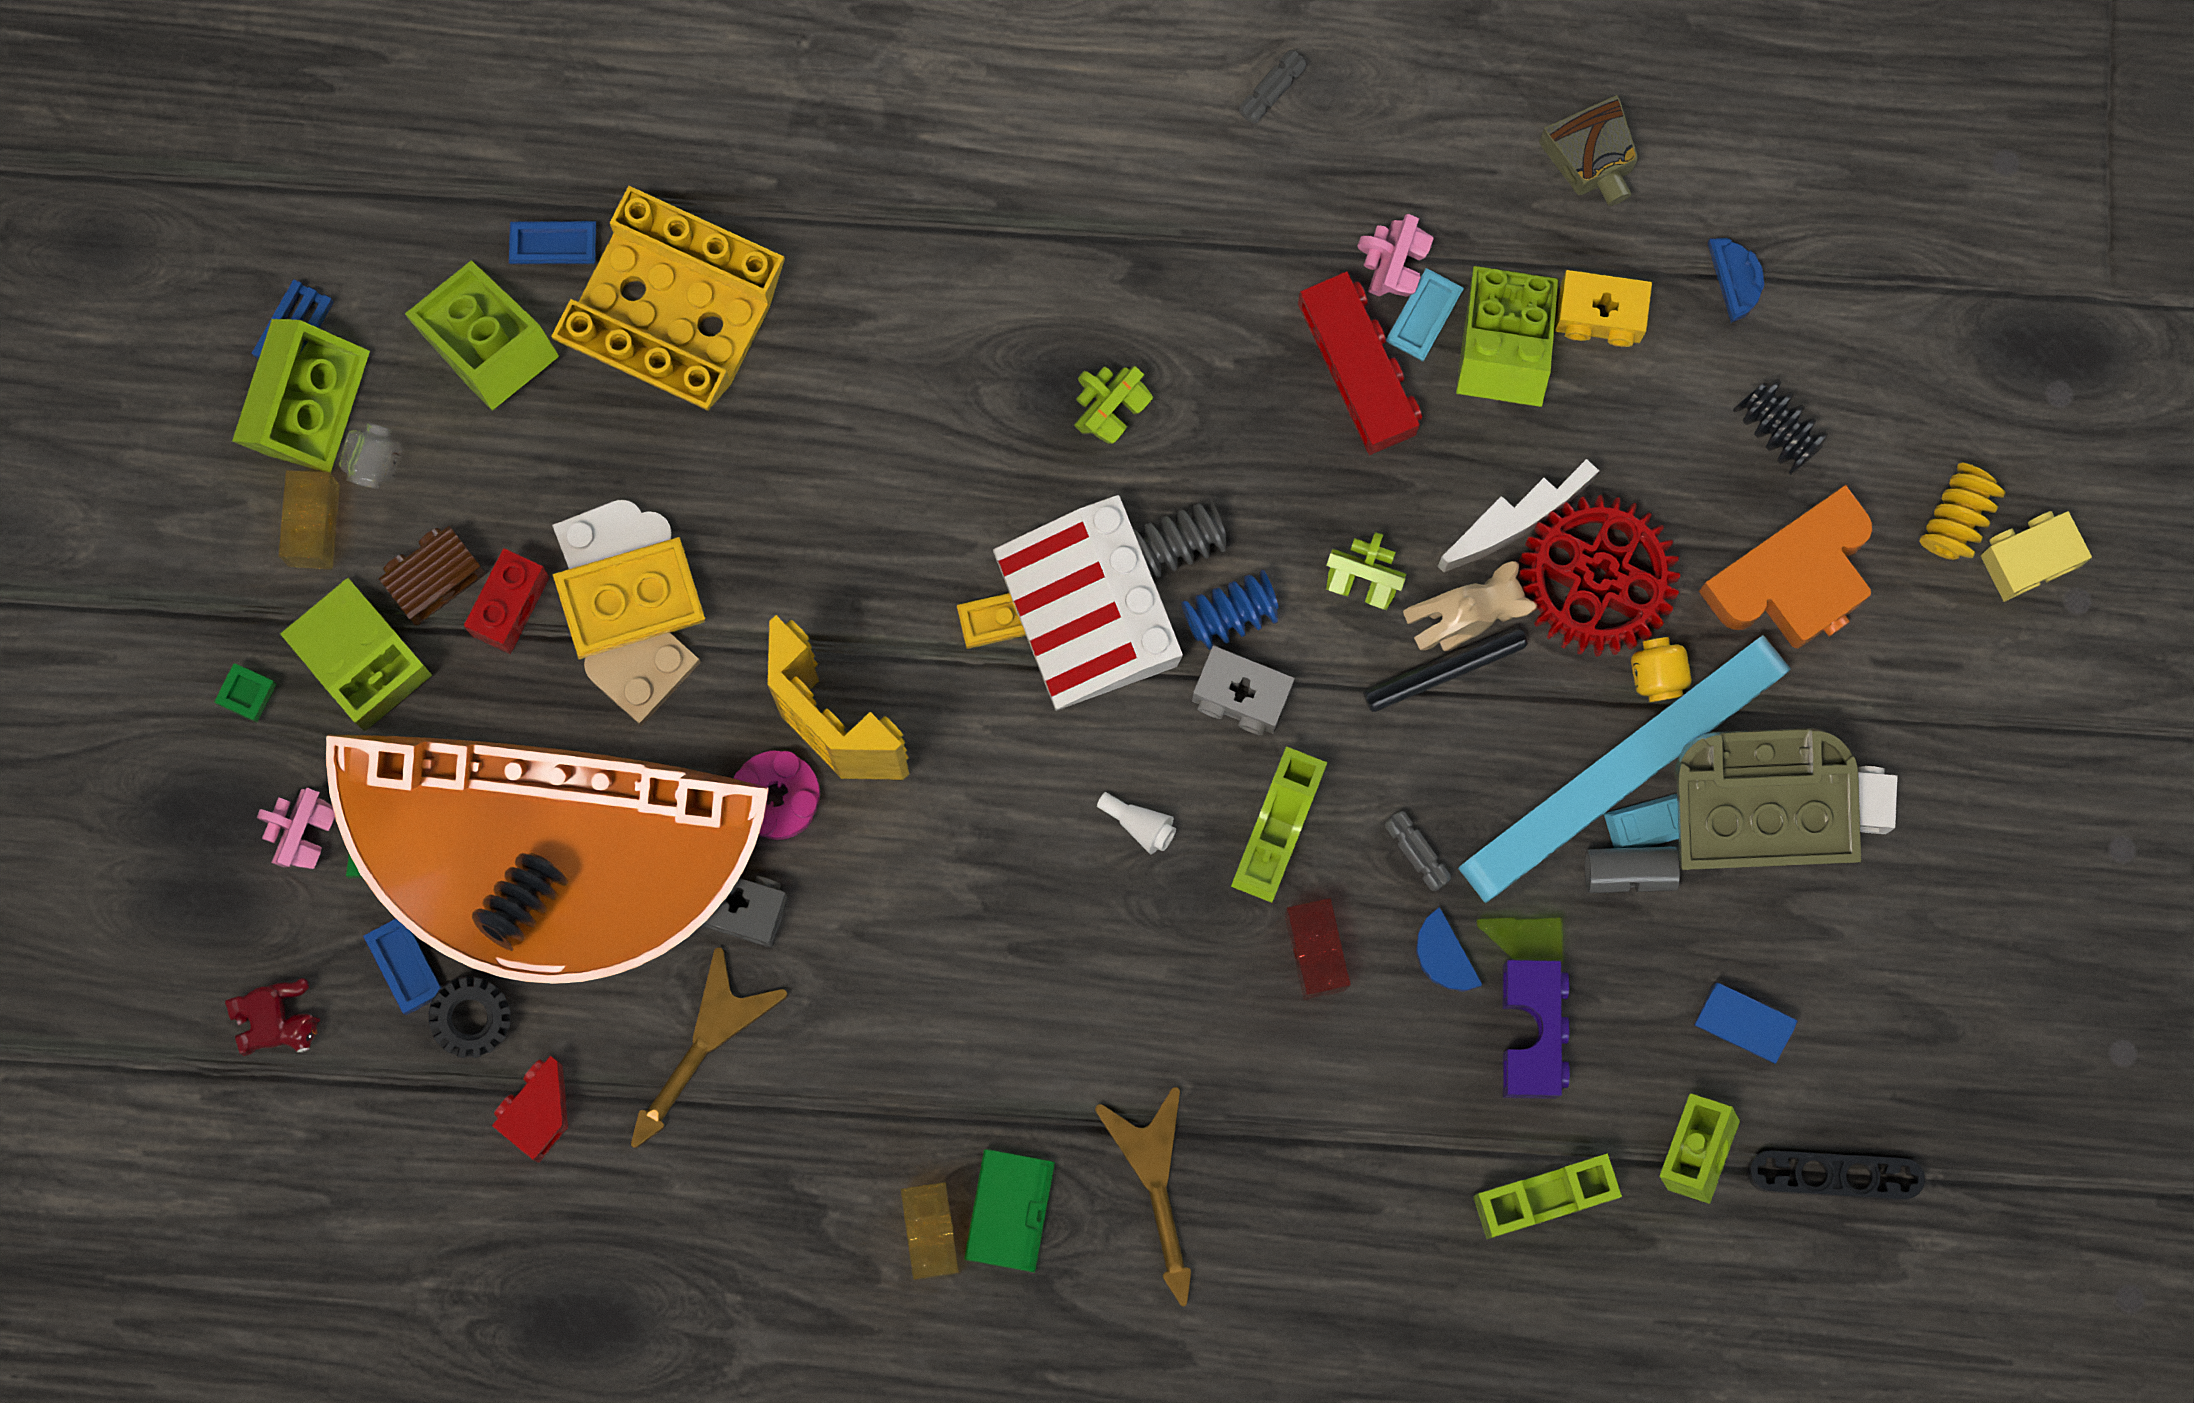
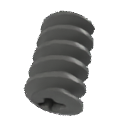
(1182, 538)

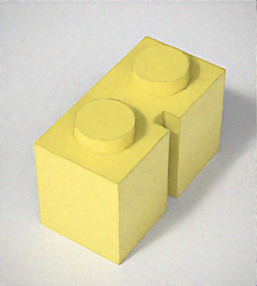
(2035, 555)

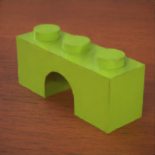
(1547, 1196)

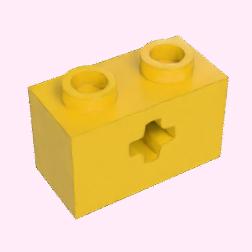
(1623, 299)

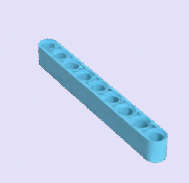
(1623, 769)

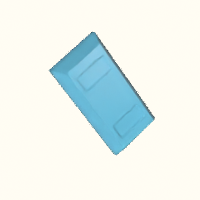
(1424, 314)
(1644, 823)

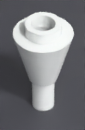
(1148, 827)

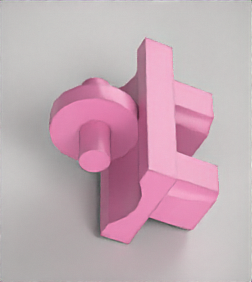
(1387, 254)
(291, 847)

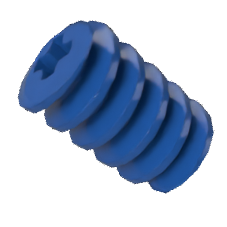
(1232, 611)

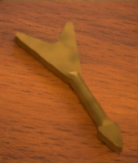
(718, 1021)
(1150, 1157)

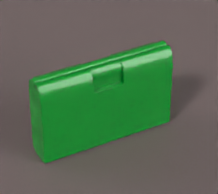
(1009, 1211)

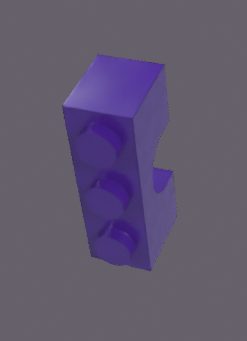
(1538, 991)

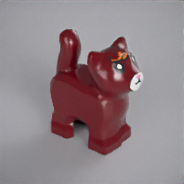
(267, 1018)

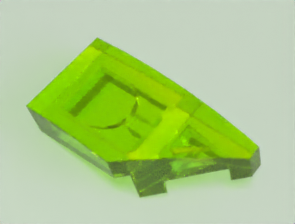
(1527, 938)

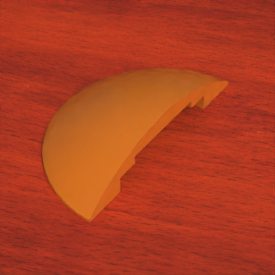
(637, 839)

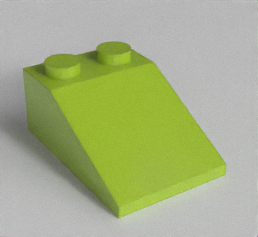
(483, 334)

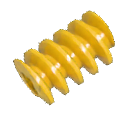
(1961, 513)

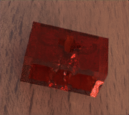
(1317, 949)

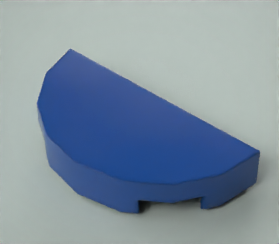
(1738, 276)
(1443, 956)

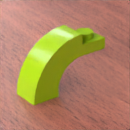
(1279, 824)

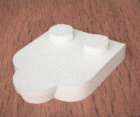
(609, 532)

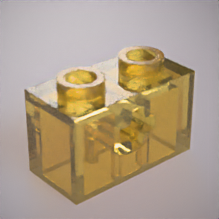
(309, 519)
(930, 1231)

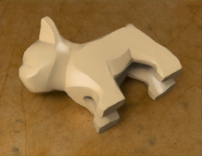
(1471, 609)

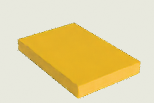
(629, 598)

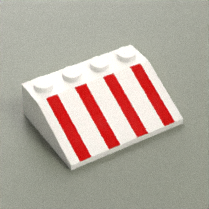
(1088, 603)

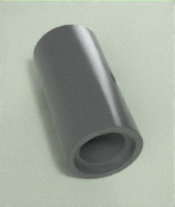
(1625, 868)

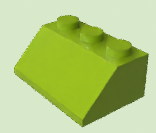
(301, 402)

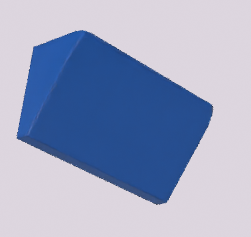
(1745, 1022)

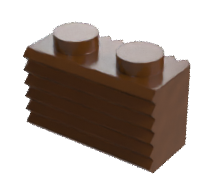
(431, 574)

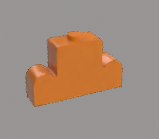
(1798, 574)

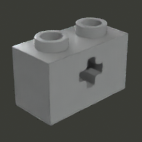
(1230, 671)

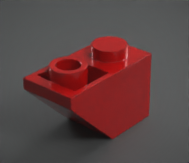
(538, 1113)

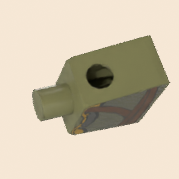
(1593, 150)

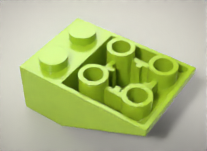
(1508, 336)
(355, 655)

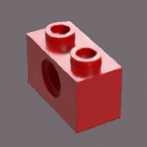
(506, 601)

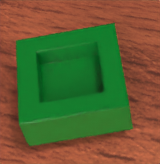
(245, 692)

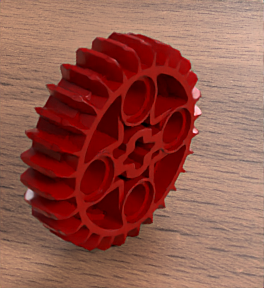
(1616, 580)

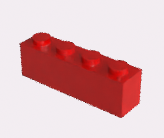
(1359, 363)

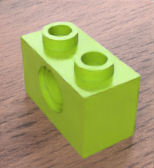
(1699, 1148)

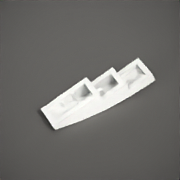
(1506, 524)

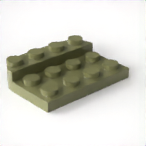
(1767, 800)

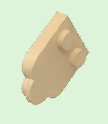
(642, 673)

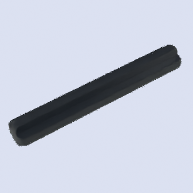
(1445, 668)

